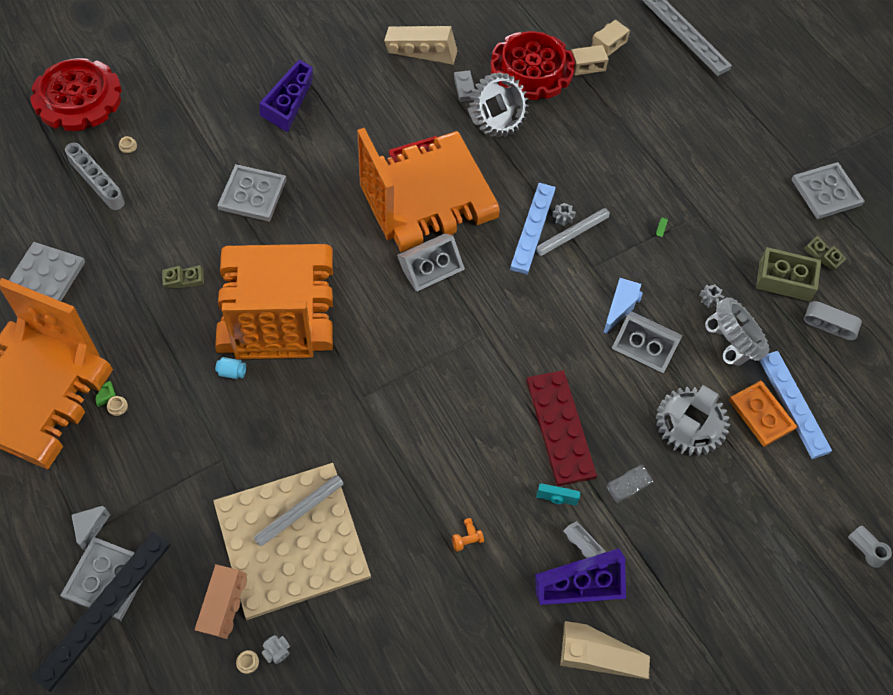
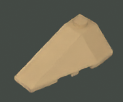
(595, 651)

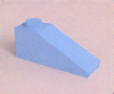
(624, 300)

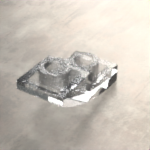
(629, 484)

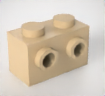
(611, 37)
(589, 60)

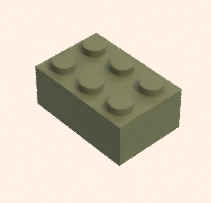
(788, 274)

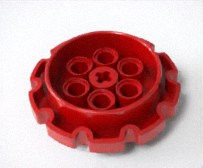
(535, 61)
(76, 94)

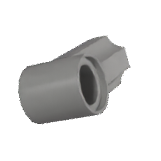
(869, 545)

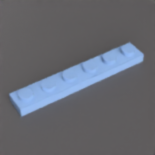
(532, 228)
(795, 405)

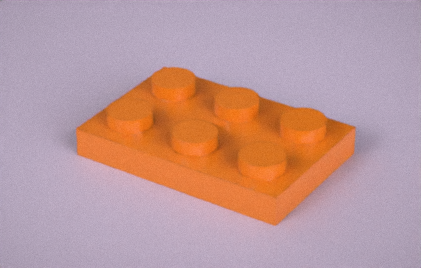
(762, 413)

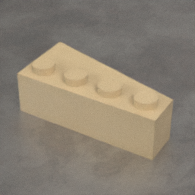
(423, 42)

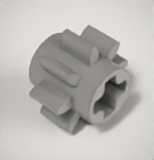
(563, 214)
(711, 295)
(275, 649)

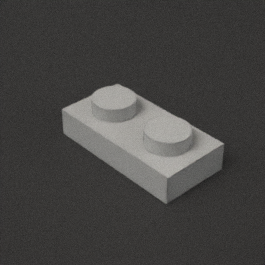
(464, 85)
(583, 540)

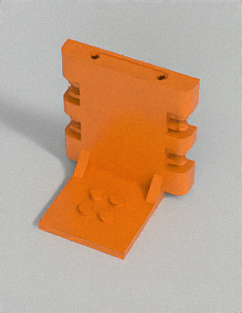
(424, 189)
(274, 301)
(41, 369)

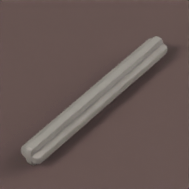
(572, 231)
(298, 510)

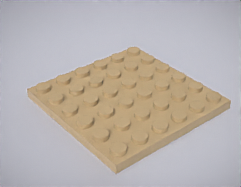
(304, 559)

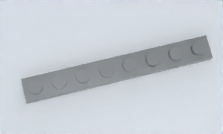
(689, 36)

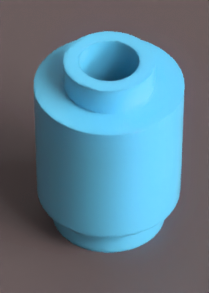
(230, 368)

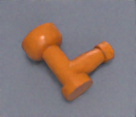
(473, 536)

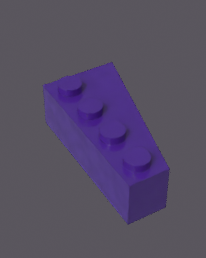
(287, 96)
(584, 580)

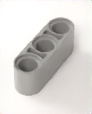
(832, 320)

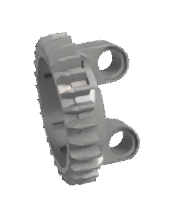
(507, 99)
(745, 341)
(686, 429)

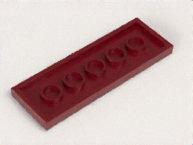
(561, 428)

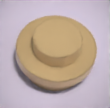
(127, 145)
(117, 406)
(247, 662)

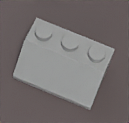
(431, 261)
(647, 341)

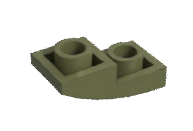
(829, 257)
(180, 278)

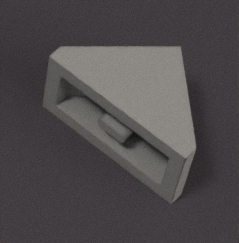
(88, 524)

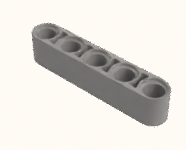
(94, 176)

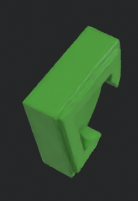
(661, 227)
(105, 394)

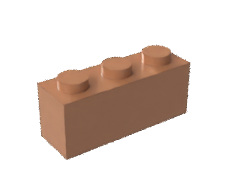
(221, 601)

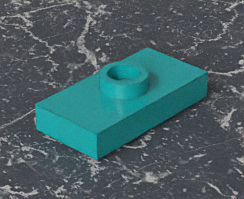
(558, 494)

